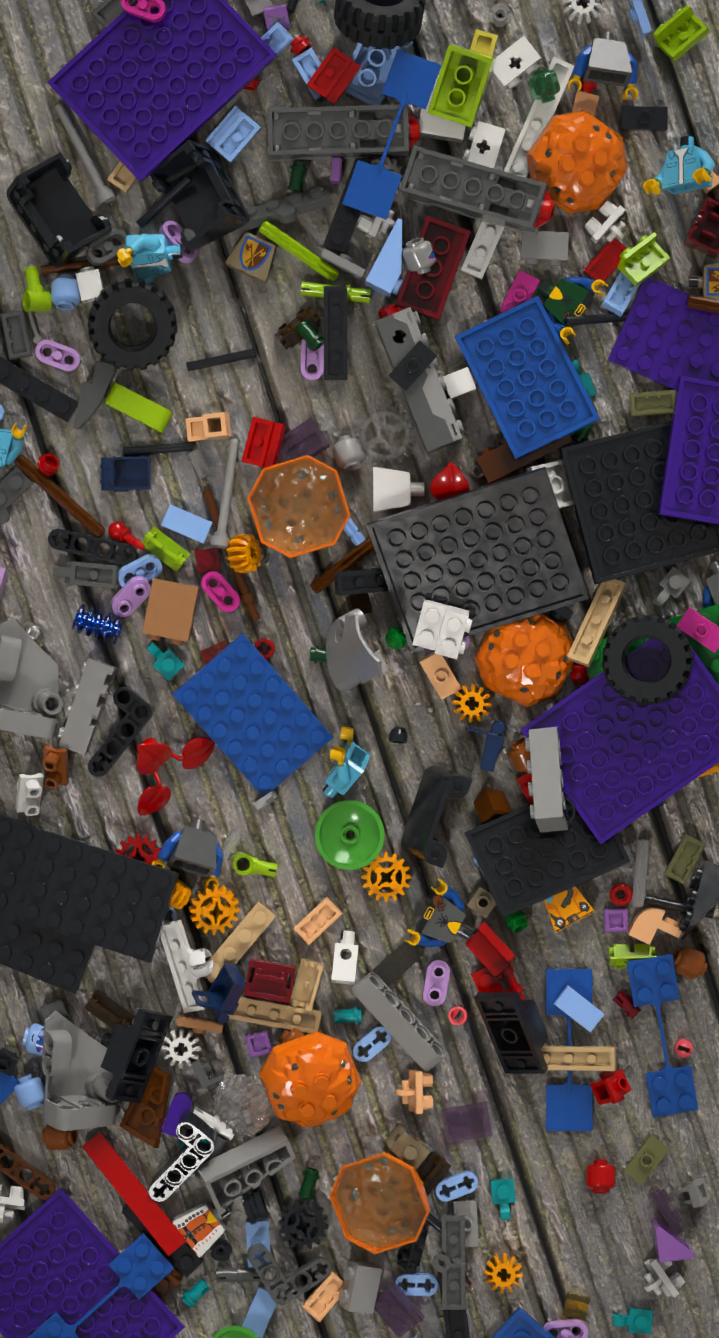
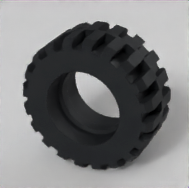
(379, 21)
(132, 355)
(647, 692)

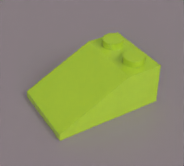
(461, 85)

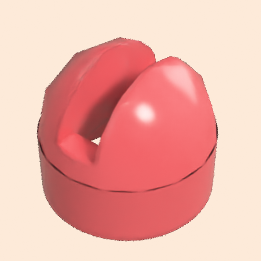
(454, 1012)
(685, 1043)

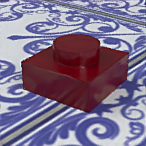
(208, 560)

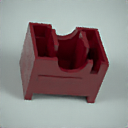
(705, 229)
(270, 980)

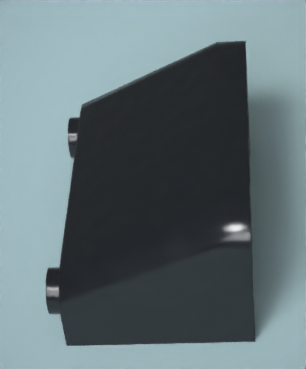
(210, 203)
(55, 210)
(426, 811)

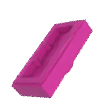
(520, 291)
(700, 629)

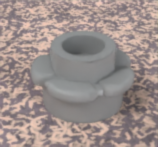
(506, 16)

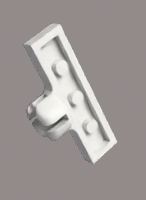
(185, 964)

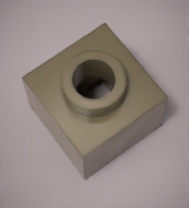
(473, 902)

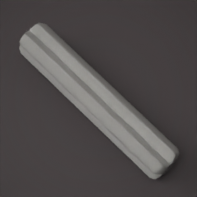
(640, 872)

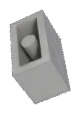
(545, 247)
(360, 1286)

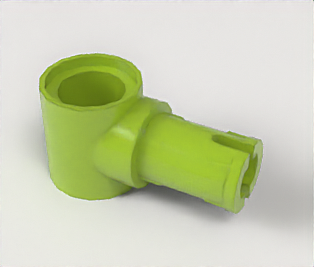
(35, 297)
(254, 865)

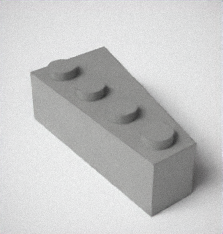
(87, 706)
(546, 779)
(245, 1167)

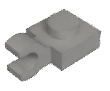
(672, 585)

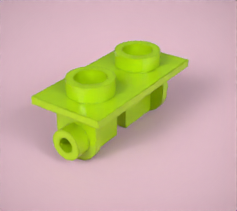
(165, 549)
(622, 954)

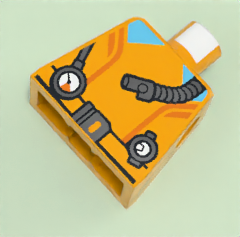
(567, 908)

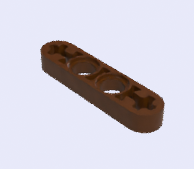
(14, 1173)

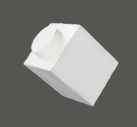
(89, 283)
(460, 383)

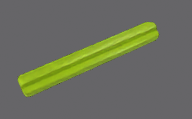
(298, 251)

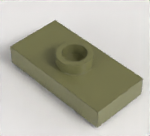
(652, 403)
(684, 859)
(646, 1159)

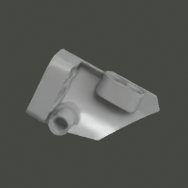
(348, 654)
(26, 684)
(74, 1078)

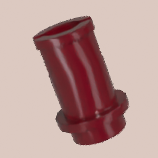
(626, 1004)

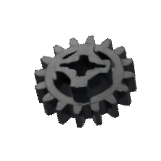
(292, 1227)

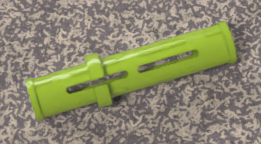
(353, 294)

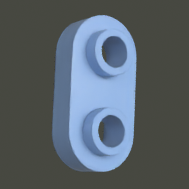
(139, 568)

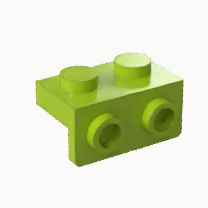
(680, 33)
(643, 259)

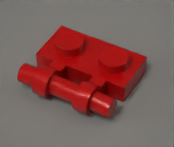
(488, 983)

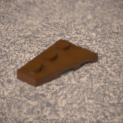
(147, 1117)

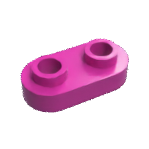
(144, 8)
(220, 592)

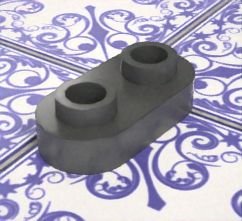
(105, 247)

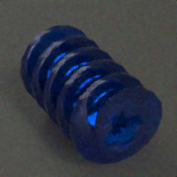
(98, 624)

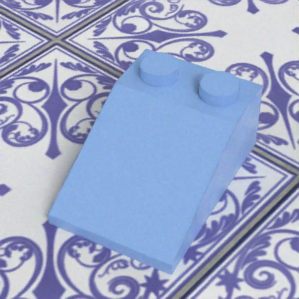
(373, 73)
(386, 271)

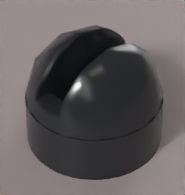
(398, 735)

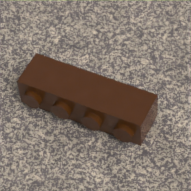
(500, 461)

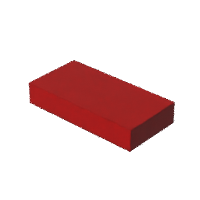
(606, 261)

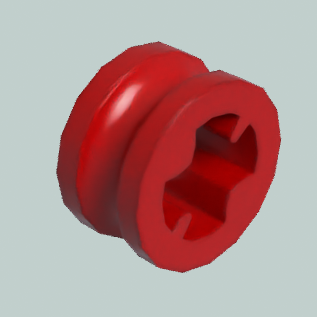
(268, 642)

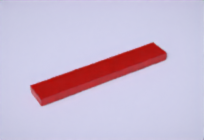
(133, 1194)

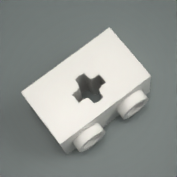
(519, 51)
(488, 135)

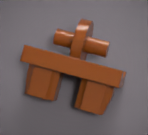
(55, 767)

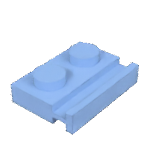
(233, 134)

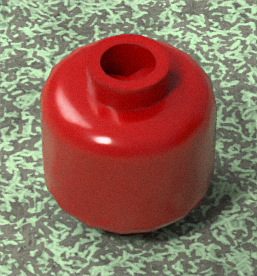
(600, 1177)

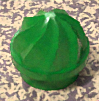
(395, 637)
(517, 922)

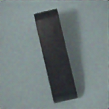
(117, 735)
(180, 1162)

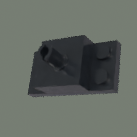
(514, 1031)
(133, 1054)

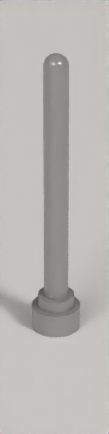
(103, 193)
(220, 538)

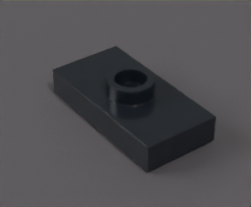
(644, 118)
(412, 365)

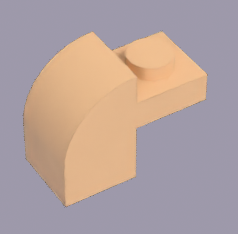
(208, 427)
(648, 920)

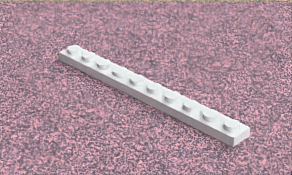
(538, 117)

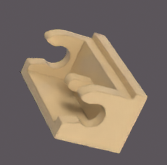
(306, 984)

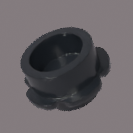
(222, 1256)

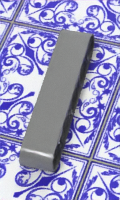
(399, 1021)

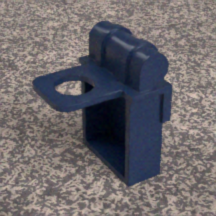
(125, 474)
(493, 744)
(224, 993)

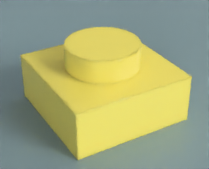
(484, 42)

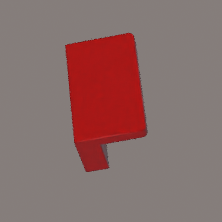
(490, 950)

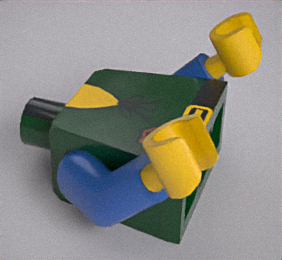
(568, 299)

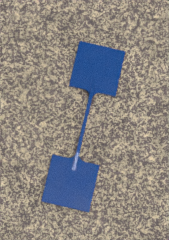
(410, 82)
(652, 983)
(568, 1104)
(138, 1268)

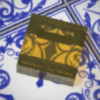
(576, 1306)

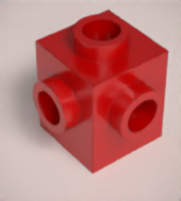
(610, 1087)

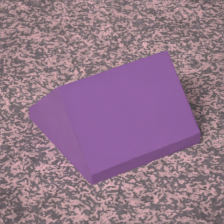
(667, 1245)

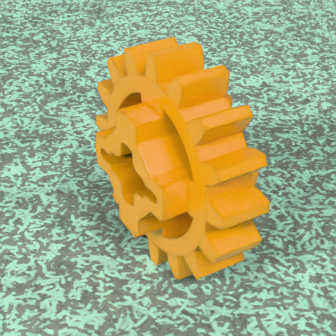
(393, 884)
(205, 904)

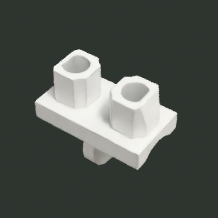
(612, 214)
(371, 225)
(29, 794)
(14, 1201)
(668, 1284)

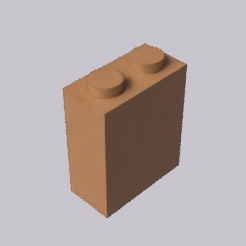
(170, 611)

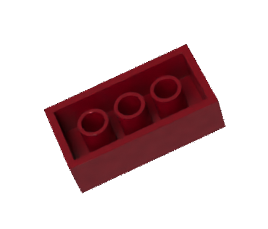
(429, 291)

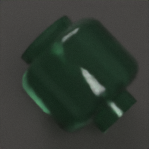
(543, 84)

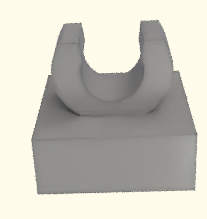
(698, 1193)

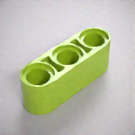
(138, 407)

